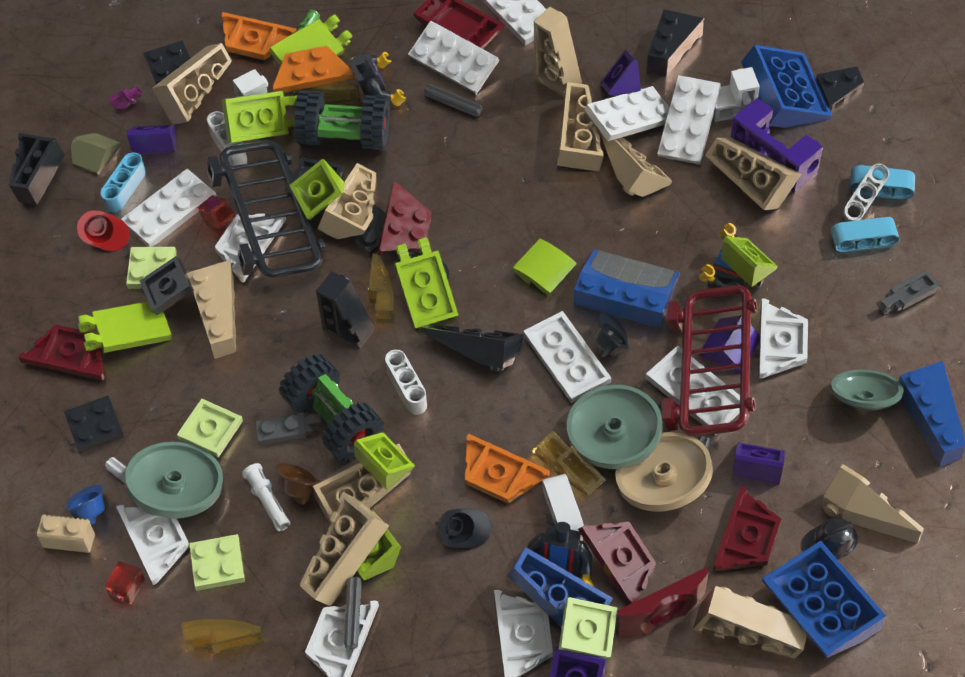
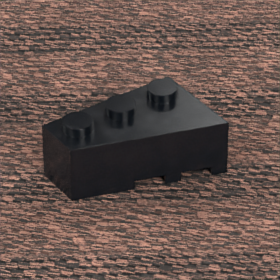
(672, 39)
(34, 167)
(343, 311)

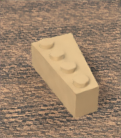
(554, 52)
(188, 84)
(578, 134)
(755, 173)
(215, 303)
(355, 482)
(342, 549)
(750, 622)

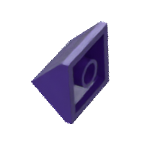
(622, 76)
(152, 139)
(727, 338)
(758, 463)
(576, 665)

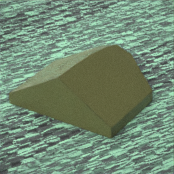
(92, 152)

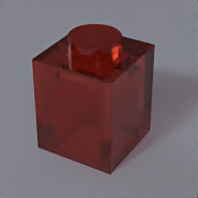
(216, 212)
(124, 583)

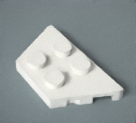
(235, 235)
(781, 340)
(156, 539)
(522, 634)
(327, 645)

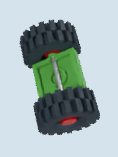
(363, 123)
(315, 386)

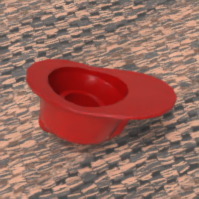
(103, 230)

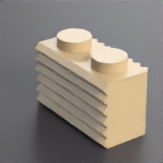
(65, 533)

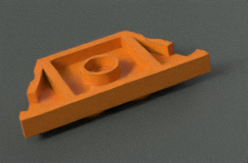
(252, 36)
(311, 69)
(499, 471)

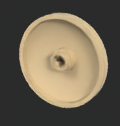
(670, 476)

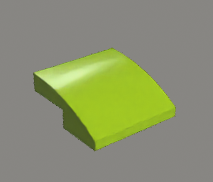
(544, 266)

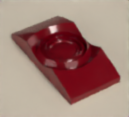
(460, 20)
(661, 605)

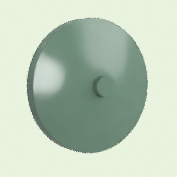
(614, 426)
(173, 479)

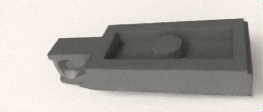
(909, 292)
(287, 427)

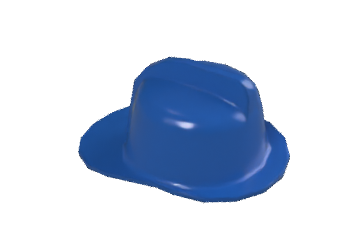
(87, 503)

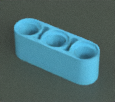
(123, 182)
(898, 185)
(864, 234)

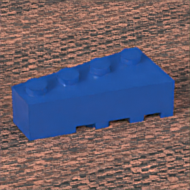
(933, 410)

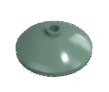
(866, 389)

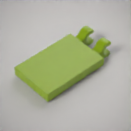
(312, 36)
(257, 116)
(425, 285)
(124, 327)

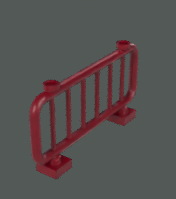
(675, 318)

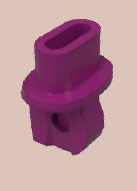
(124, 98)

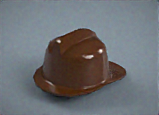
(297, 482)

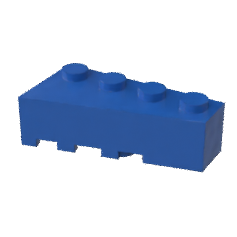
(551, 585)

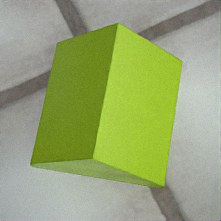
(317, 188)
(746, 259)
(382, 459)
(381, 557)

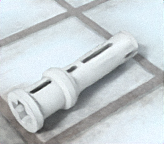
(262, 489)

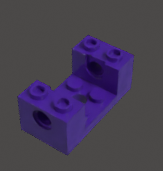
(752, 129)

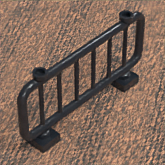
(245, 257)

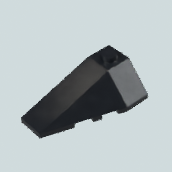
(488, 349)

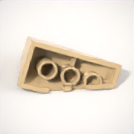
(632, 169)
(352, 210)
(856, 502)

